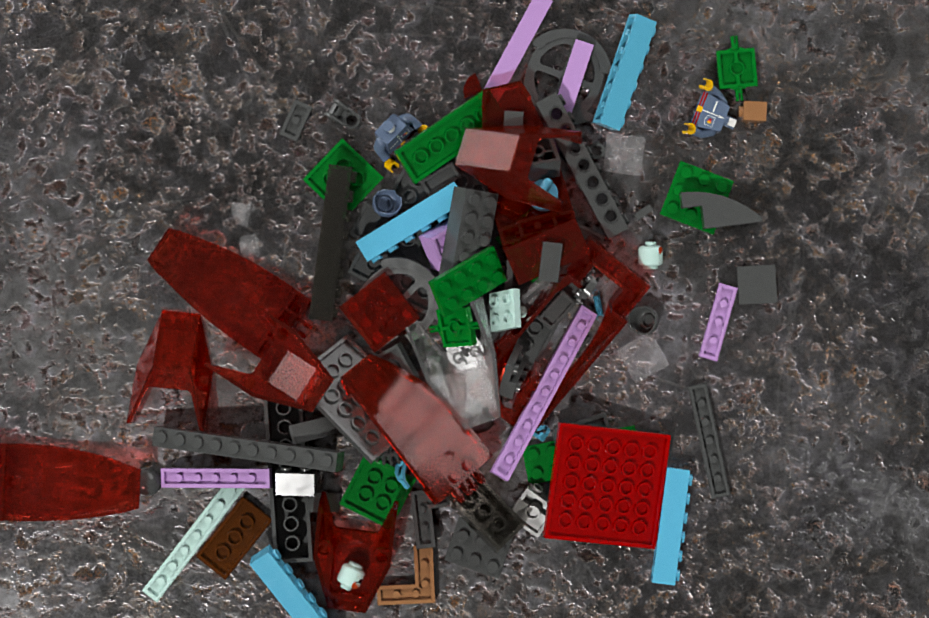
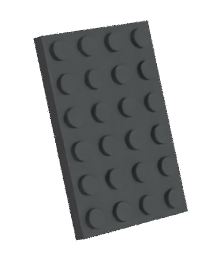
(344, 410)

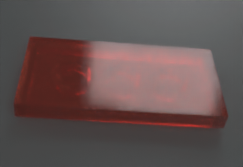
(526, 255)

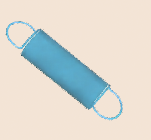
(598, 305)

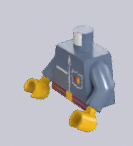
(710, 113)
(393, 134)

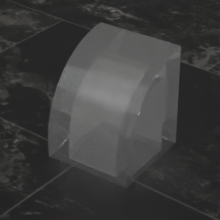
(242, 213)

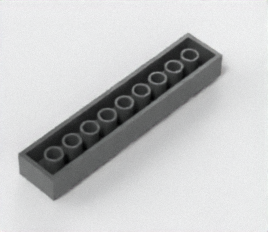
(289, 514)

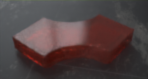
(502, 343)

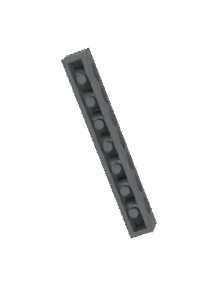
(620, 222)

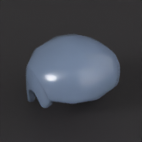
(386, 203)

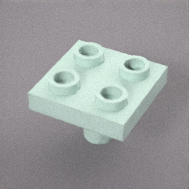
(506, 310)

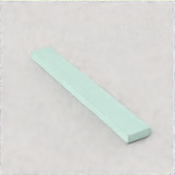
(191, 542)

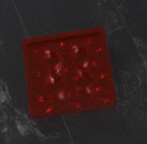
(379, 311)

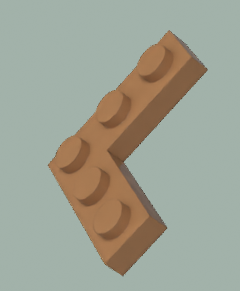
(421, 592)

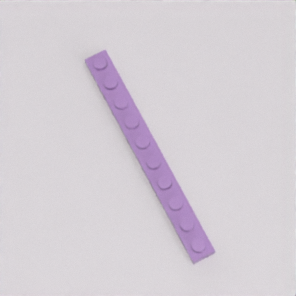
(544, 393)

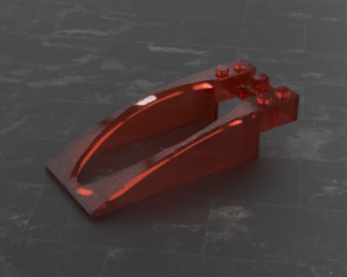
(631, 290)

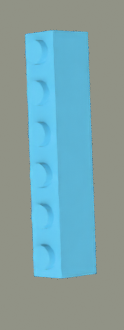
(624, 72)
(406, 225)
(671, 521)
(284, 585)

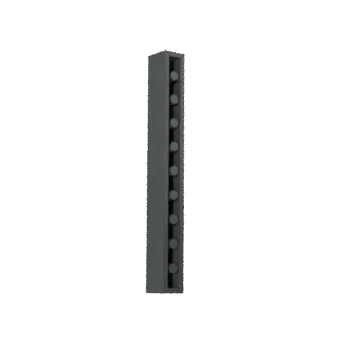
(248, 448)

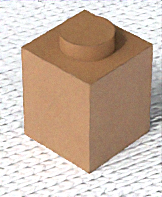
(753, 111)

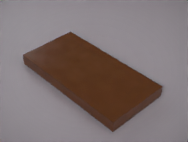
(234, 537)

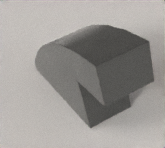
(718, 210)
(312, 430)

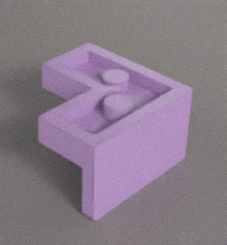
(433, 244)

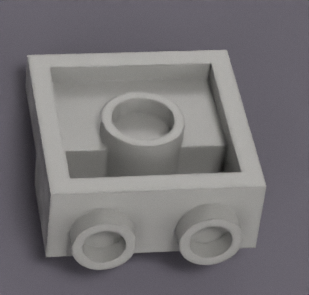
(532, 508)

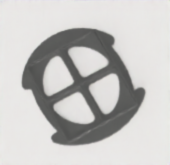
(568, 36)
(422, 276)

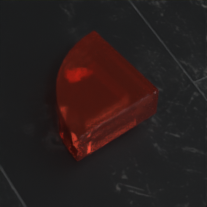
(471, 86)

